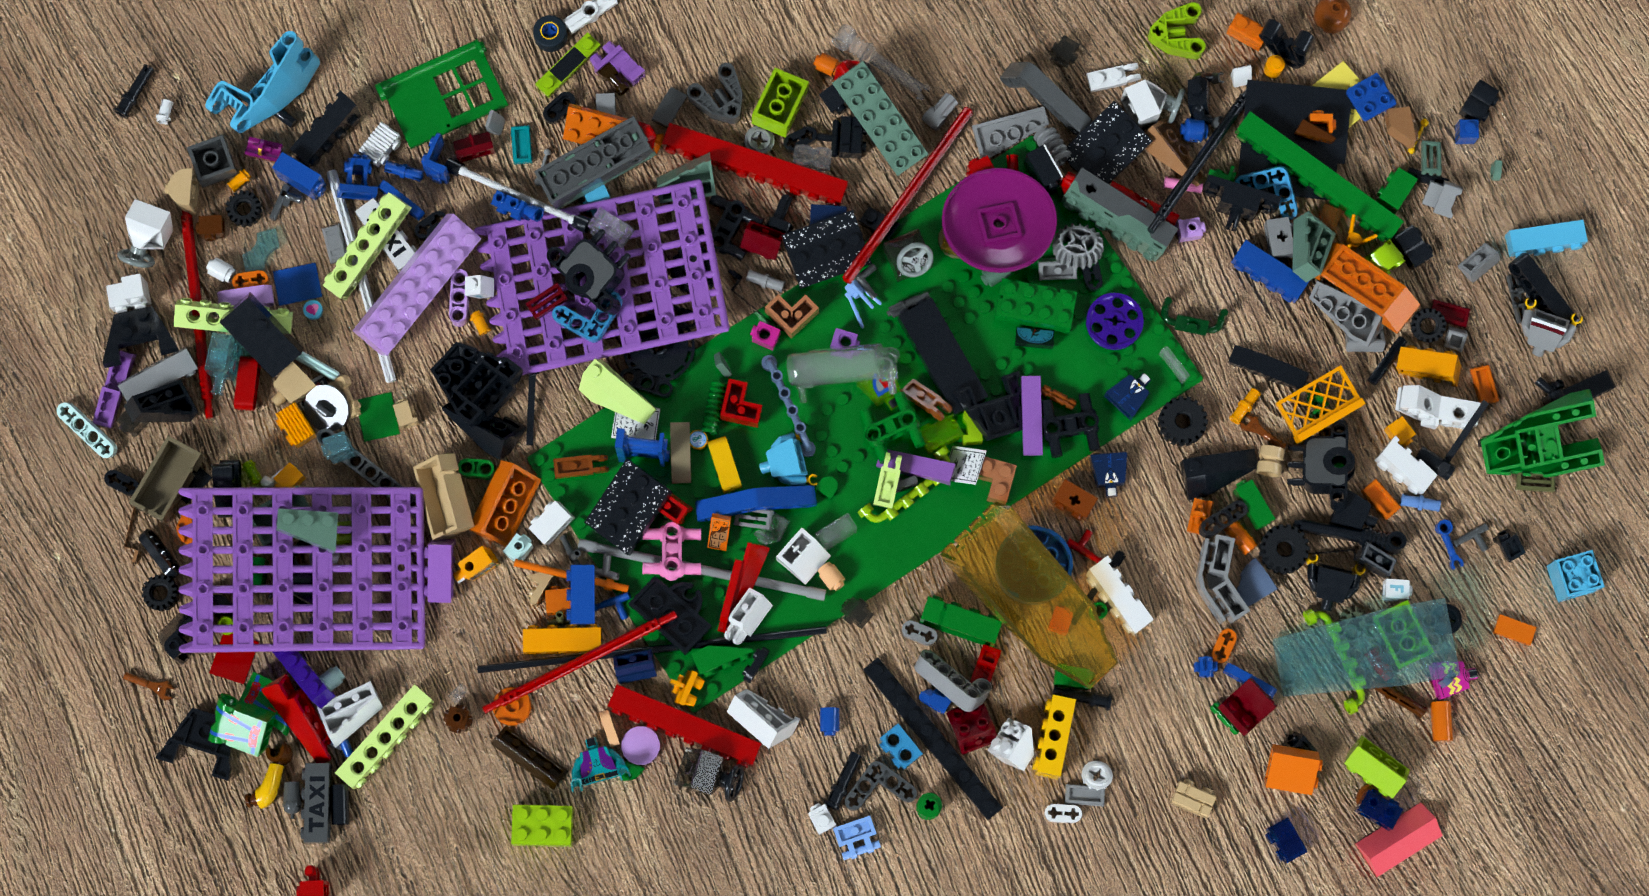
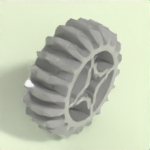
(1076, 251)

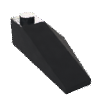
(494, 436)

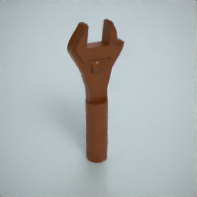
(1255, 427)
(159, 688)

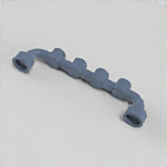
(769, 364)

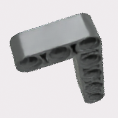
(1047, 93)

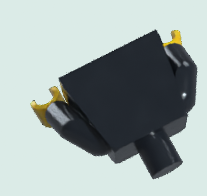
(1332, 582)

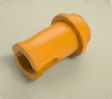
(241, 178)
(479, 322)

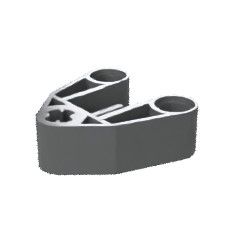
(707, 105)

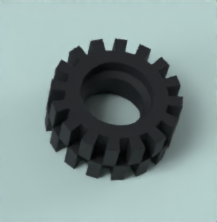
(234, 202)
(1420, 316)
(149, 588)

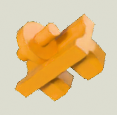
(683, 694)

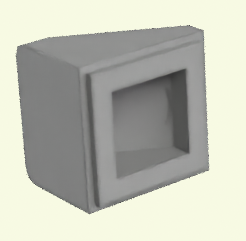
(494, 123)
(1455, 338)

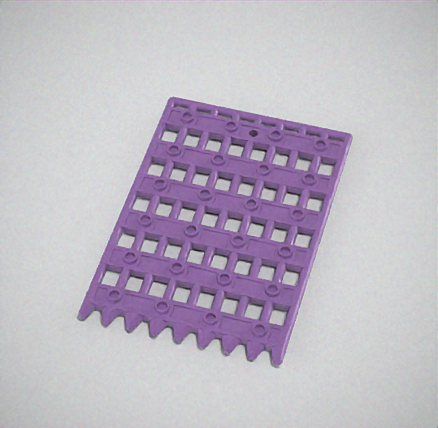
(656, 268)
(322, 586)

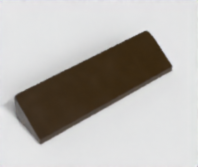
(529, 757)

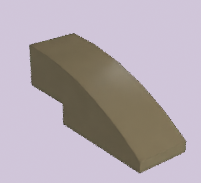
(680, 452)

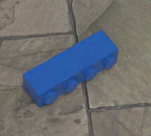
(1269, 271)

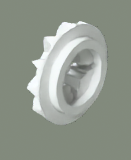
(1093, 768)

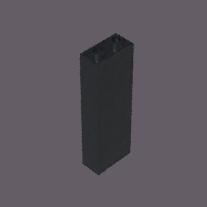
(940, 353)

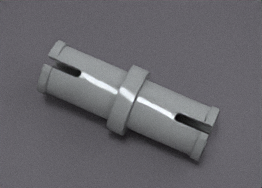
(765, 281)

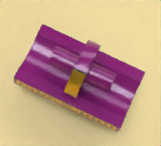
(263, 149)

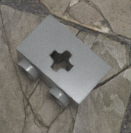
(1273, 229)

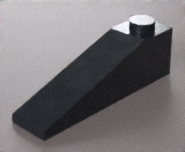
(1212, 472)

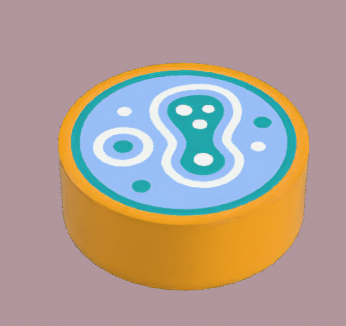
(698, 440)

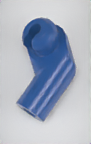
(346, 748)

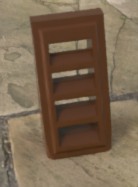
(1313, 132)

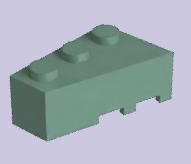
(697, 169)
(1310, 246)
(312, 527)

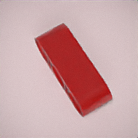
(247, 383)

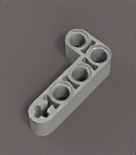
(951, 683)

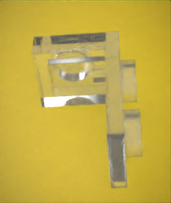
(778, 529)

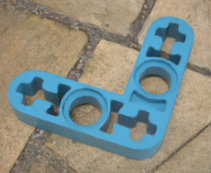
(1277, 183)
(587, 325)

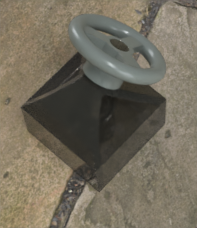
(908, 255)

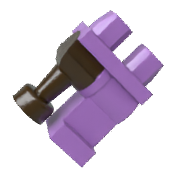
(617, 62)

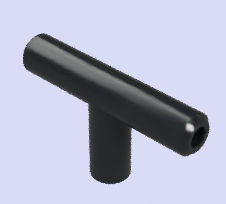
(834, 138)

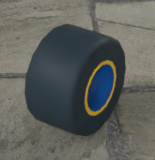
(546, 27)

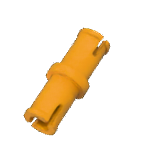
(1245, 406)

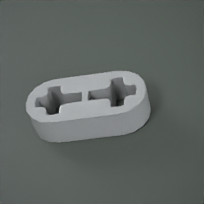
(921, 629)

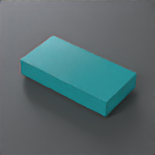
(521, 144)

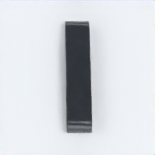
(1539, 287)

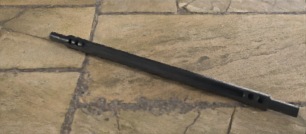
(1198, 162)

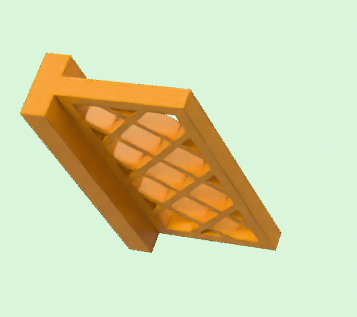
(1328, 418)

